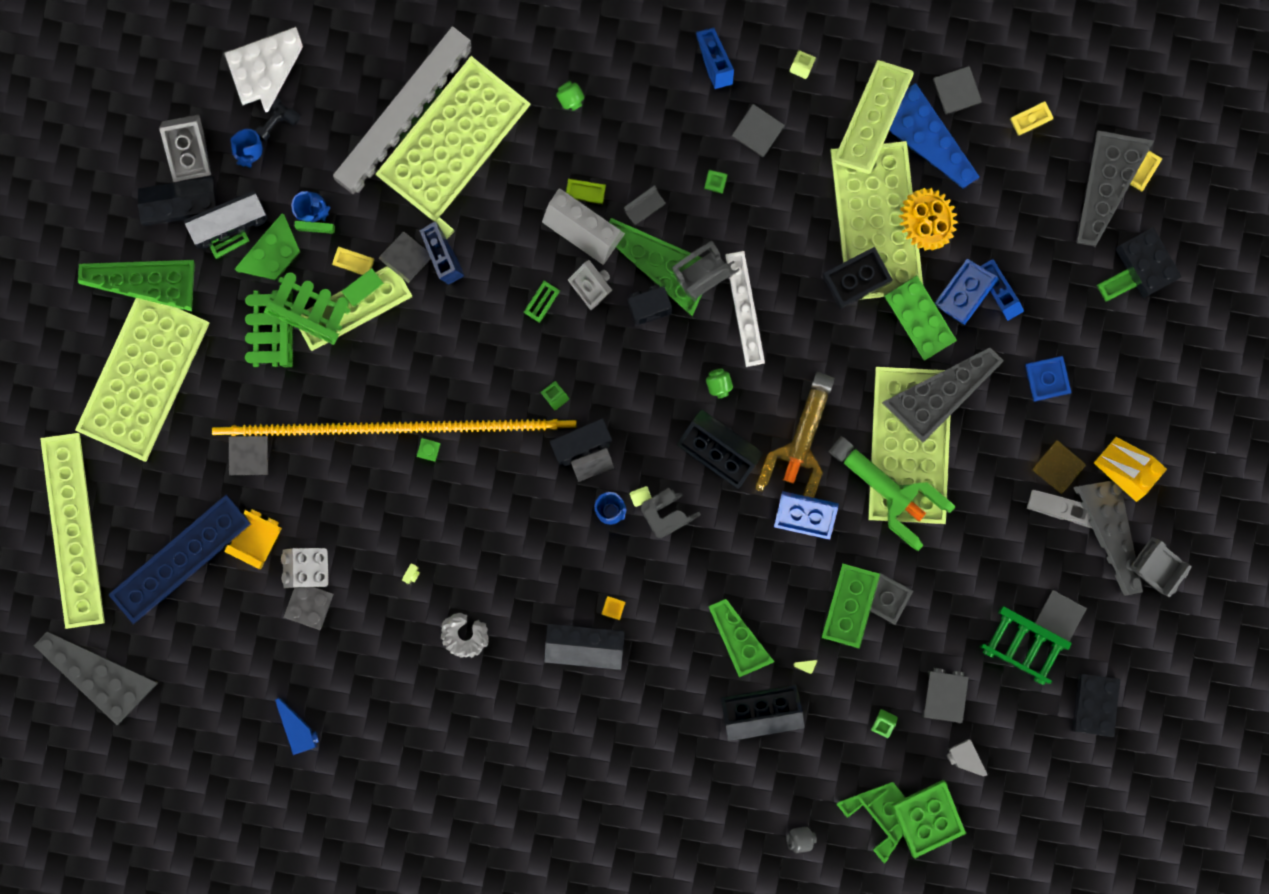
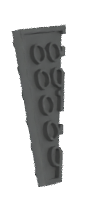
(1112, 164)
(935, 399)
(1111, 526)
(104, 682)

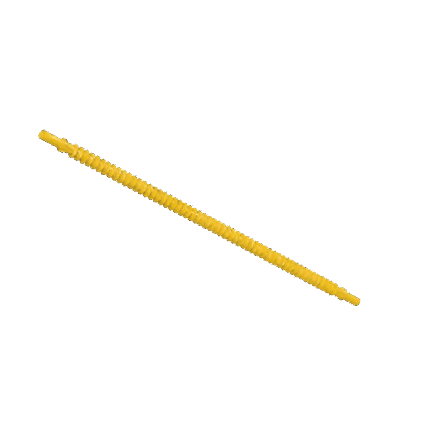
(236, 430)

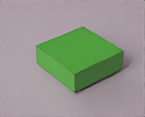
(715, 181)

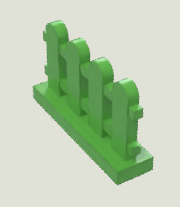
(294, 316)
(284, 337)

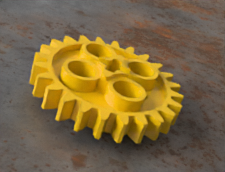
(928, 219)

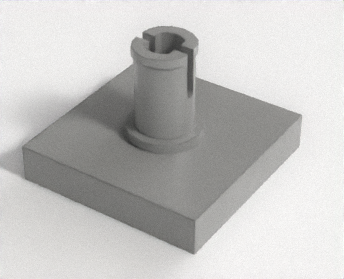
(590, 284)

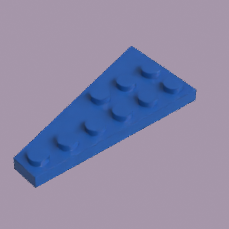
(929, 137)

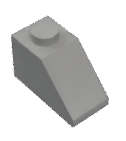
(966, 757)

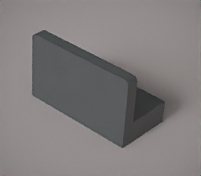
(644, 206)

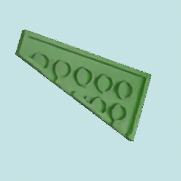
(656, 260)
(153, 281)

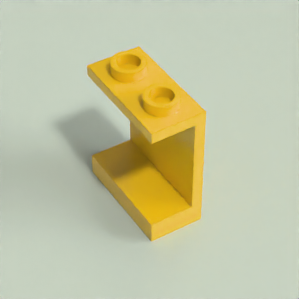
(256, 541)

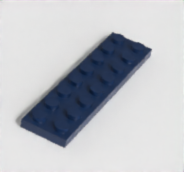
(180, 559)

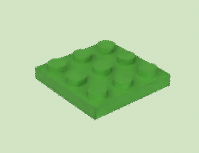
(928, 819)

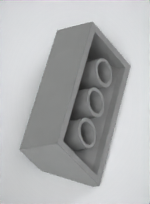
(582, 226)

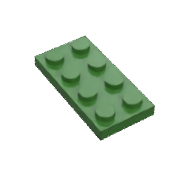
(920, 318)
(851, 605)

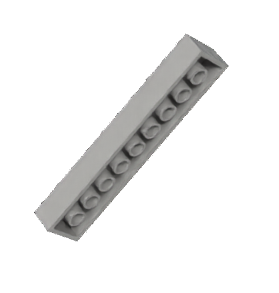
(402, 110)

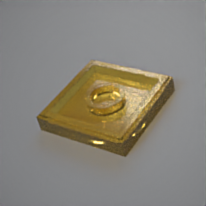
(1059, 467)

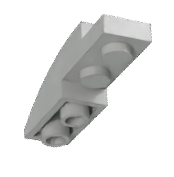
(1059, 508)

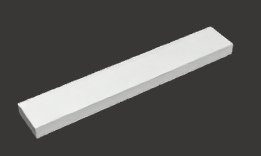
(745, 310)

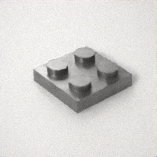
(308, 606)

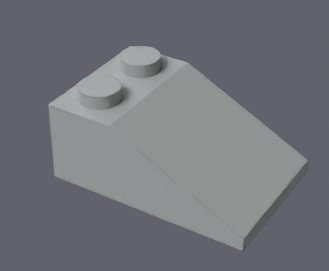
(185, 148)

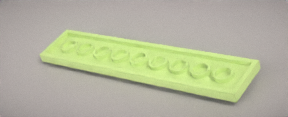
(72, 530)

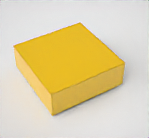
(613, 608)

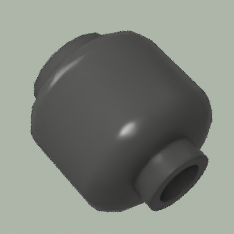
(801, 839)

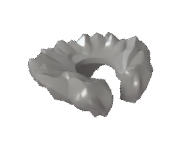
(459, 647)

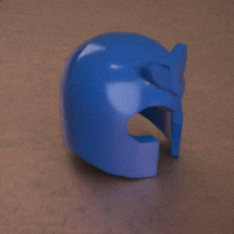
(246, 147)
(309, 207)
(610, 508)

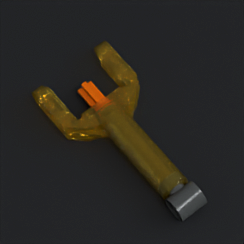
(799, 452)

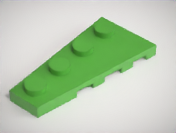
(740, 642)

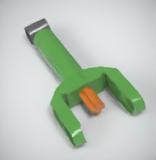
(897, 496)

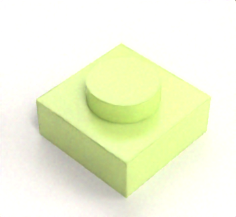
(411, 574)

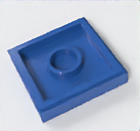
(1048, 378)

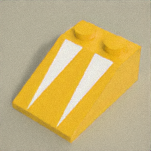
(1130, 468)

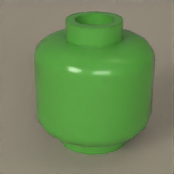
(570, 96)
(719, 383)

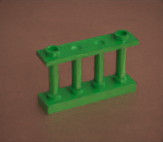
(1024, 627)

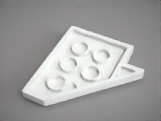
(264, 66)

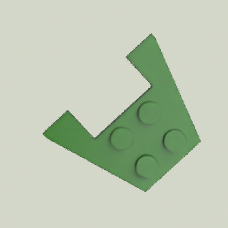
(879, 805)

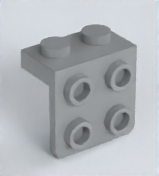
(305, 567)

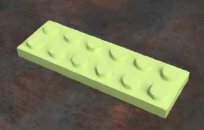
(873, 117)
(384, 298)

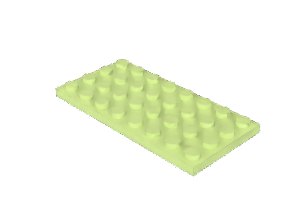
(453, 139)
(871, 210)
(142, 377)
(902, 453)

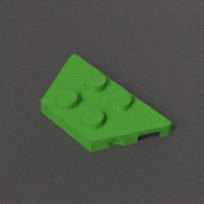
(272, 252)

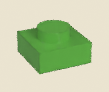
(428, 450)

